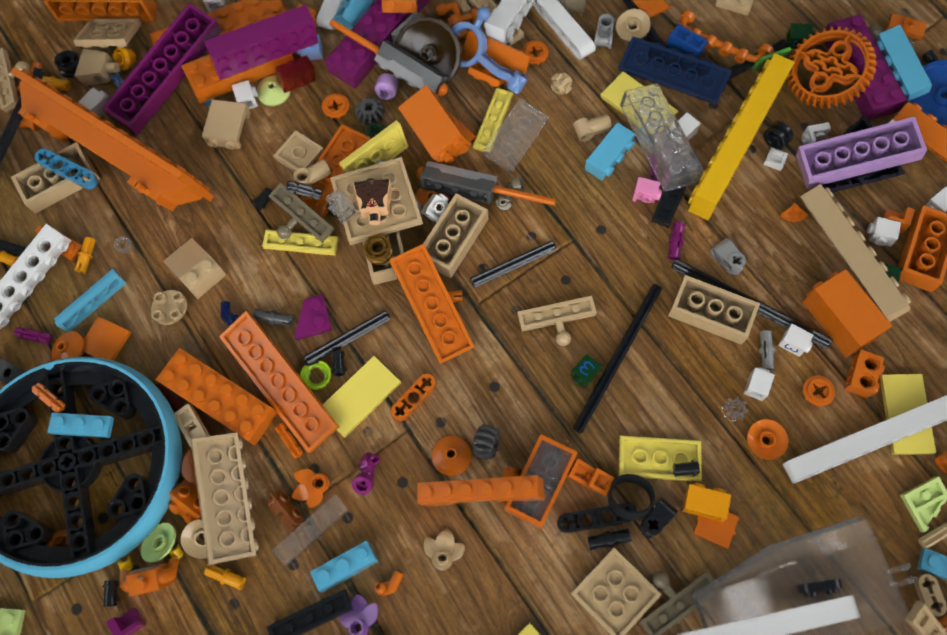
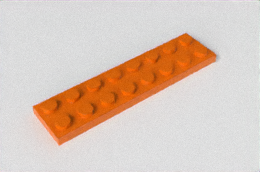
(235, 13)
(279, 382)

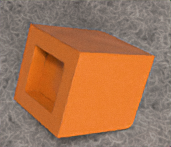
(904, 217)

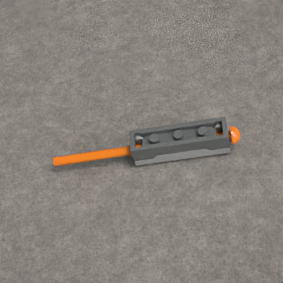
(400, 63)
(469, 184)

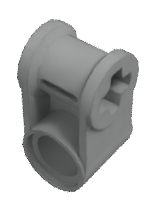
(604, 33)
(728, 256)

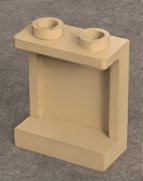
(225, 124)

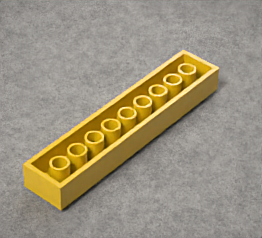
(739, 136)

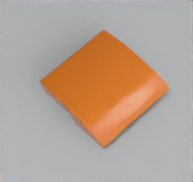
(105, 339)

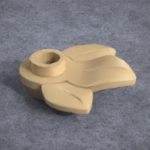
(443, 546)

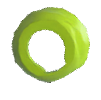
(306, 371)

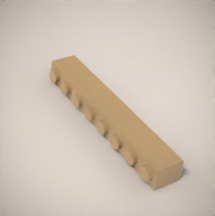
(855, 253)

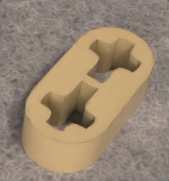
(931, 594)

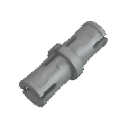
(767, 350)

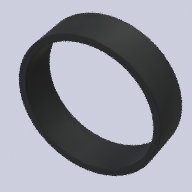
(631, 478)

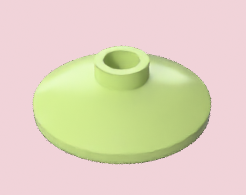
(271, 96)
(158, 543)

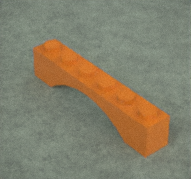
(474, 490)

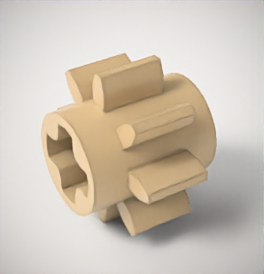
(561, 83)

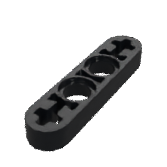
(597, 521)

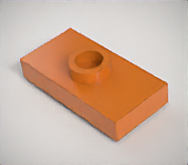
(911, 27)

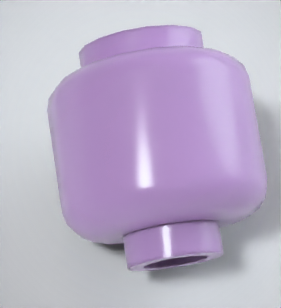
(386, 86)

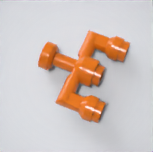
(443, 9)

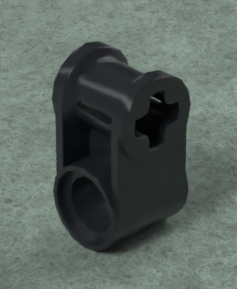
(660, 516)

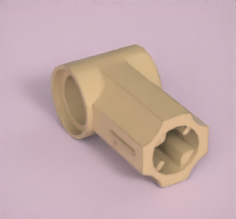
(588, 128)
(312, 173)

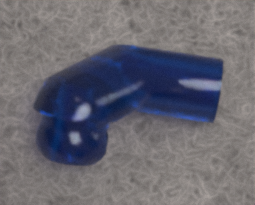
(228, 317)

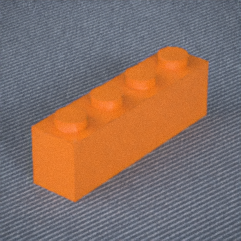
(932, 132)

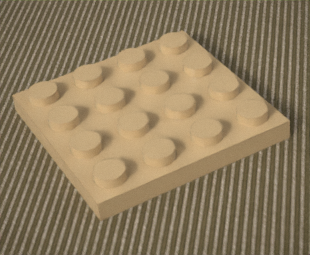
(403, 206)

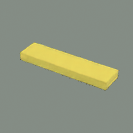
(493, 118)
(300, 243)

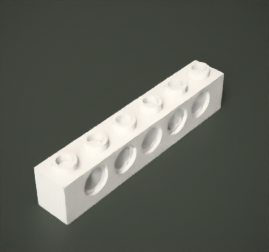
(26, 266)

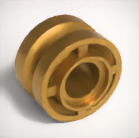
(374, 242)

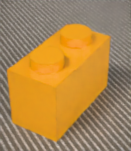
(706, 502)

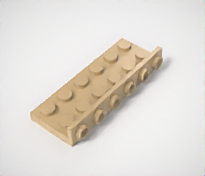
(223, 498)

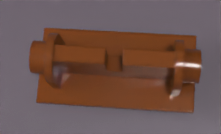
(280, 503)

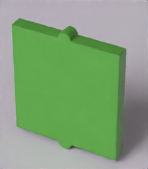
(762, 60)

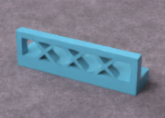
(89, 301)

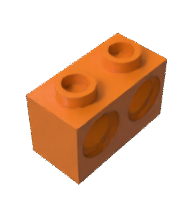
(859, 371)

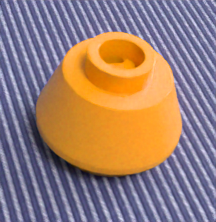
(125, 57)

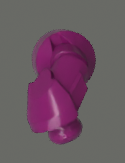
(363, 481)

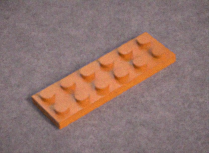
(341, 146)
(431, 303)

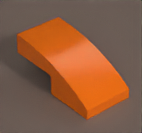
(590, 477)

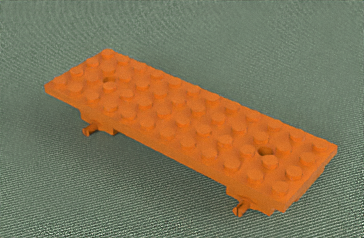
(65, 119)

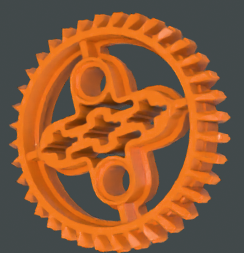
(818, 62)

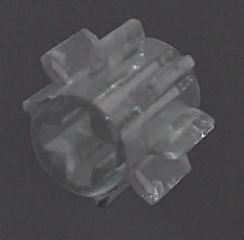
(732, 404)

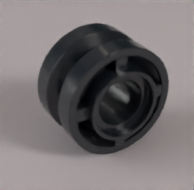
(67, 63)
(778, 135)

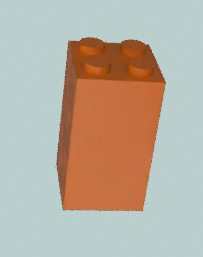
(434, 126)
(846, 312)

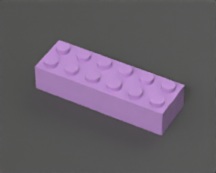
(861, 152)

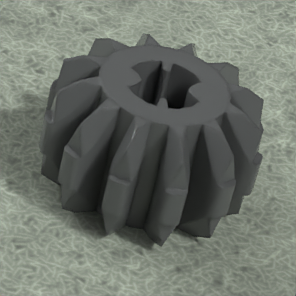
(369, 111)
(486, 441)

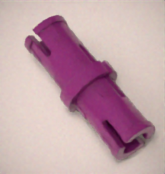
(676, 241)

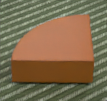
(794, 213)

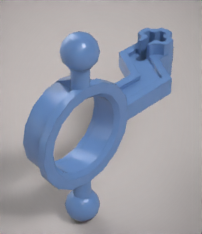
(516, 79)

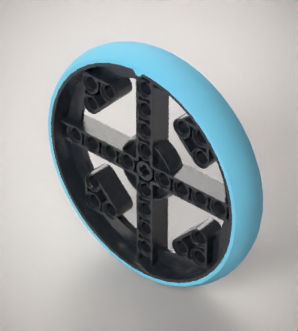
(73, 463)

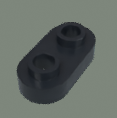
(829, 586)

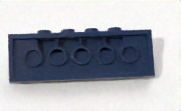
(675, 70)

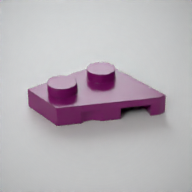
(313, 318)

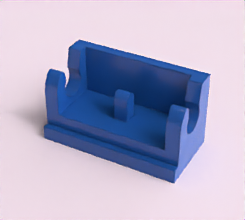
(686, 41)

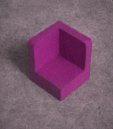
(127, 623)

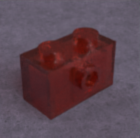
(295, 74)

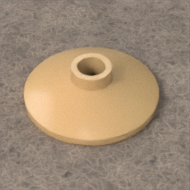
(630, 19)
(191, 539)

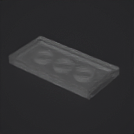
(515, 135)

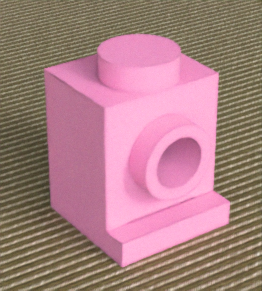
(647, 190)

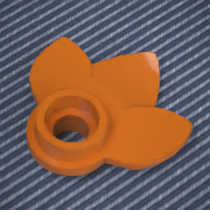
(308, 487)

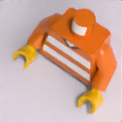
(151, 577)

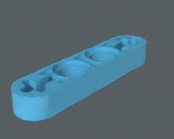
(66, 168)

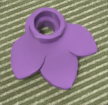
(362, 614)

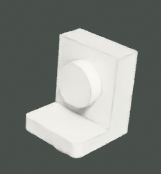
(815, 133)

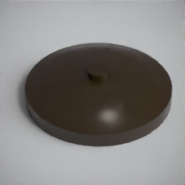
(432, 43)

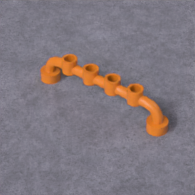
(726, 47)

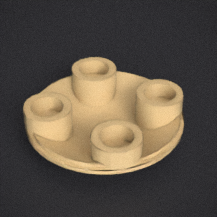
(168, 307)

